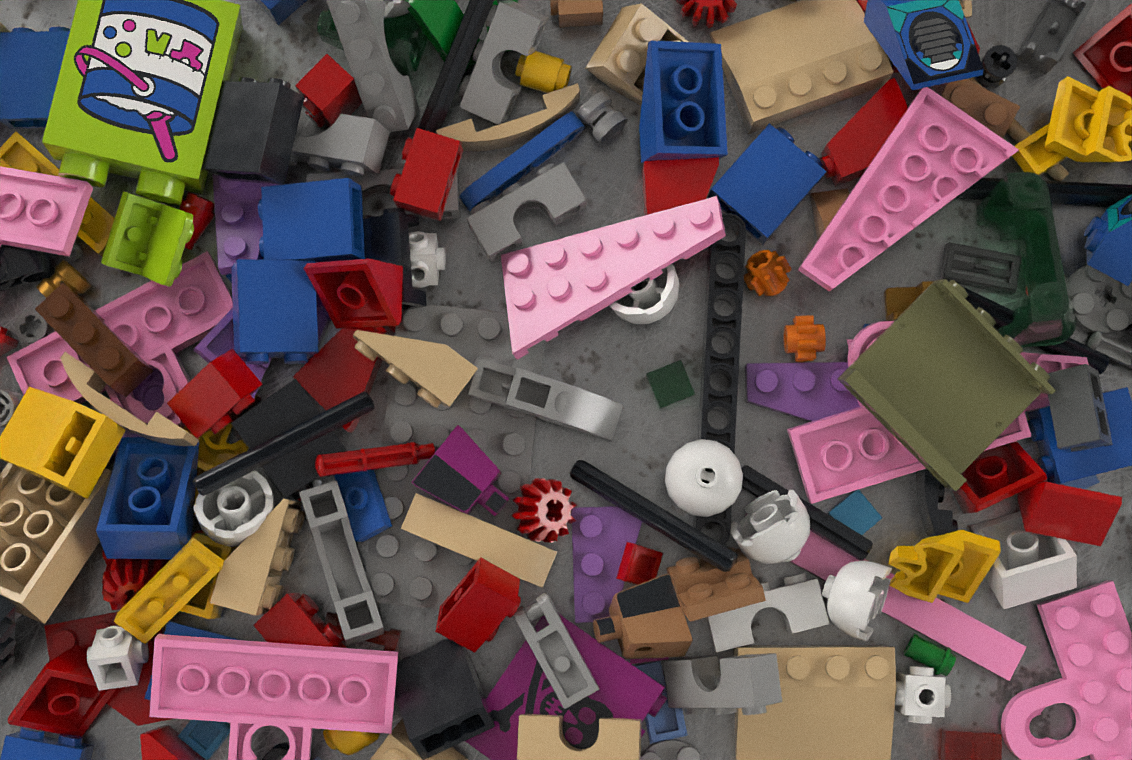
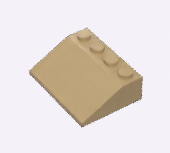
(800, 60)
(44, 539)
(831, 708)

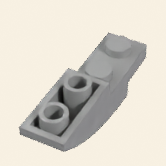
(545, 399)

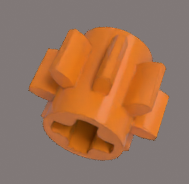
(767, 273)
(804, 338)

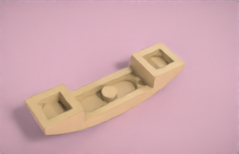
(518, 130)
(90, 387)
(478, 539)

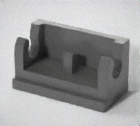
(1052, 33)
(1078, 409)

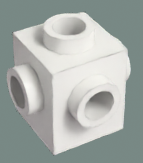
(425, 259)
(116, 658)
(908, 691)

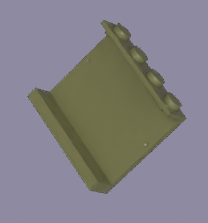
(945, 381)

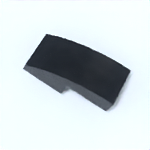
(929, 494)

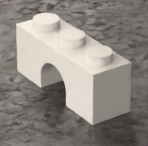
(797, 601)

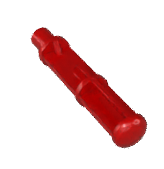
(372, 458)

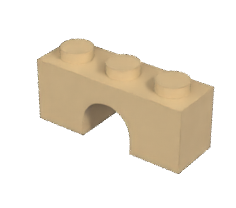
(543, 739)

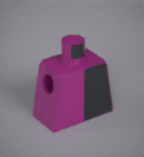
(462, 475)

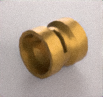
(69, 275)

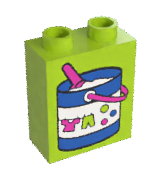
(142, 92)

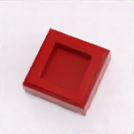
(639, 564)

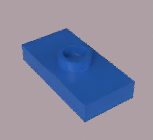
(363, 504)

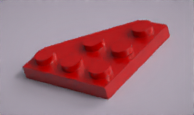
(125, 700)

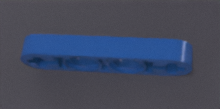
(523, 161)

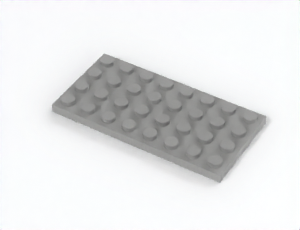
(401, 564)

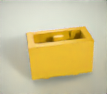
(60, 441)

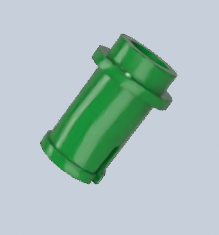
(930, 655)

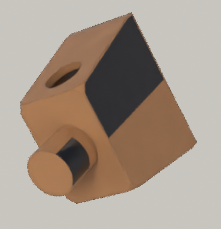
(646, 621)

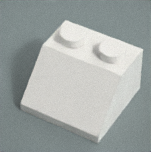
(1029, 562)

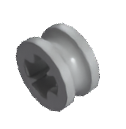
(24, 321)

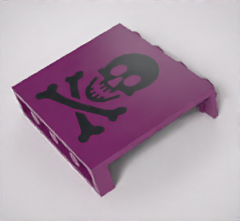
(526, 690)

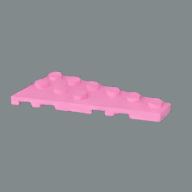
(917, 171)
(590, 270)

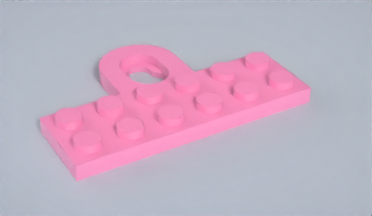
(41, 210)
(149, 319)
(855, 448)
(1095, 665)
(274, 686)

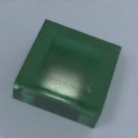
(670, 384)

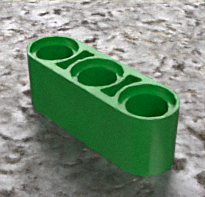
(439, 23)

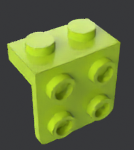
(148, 239)

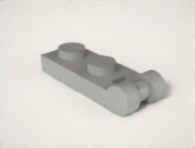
(556, 652)

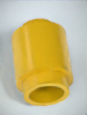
(543, 72)

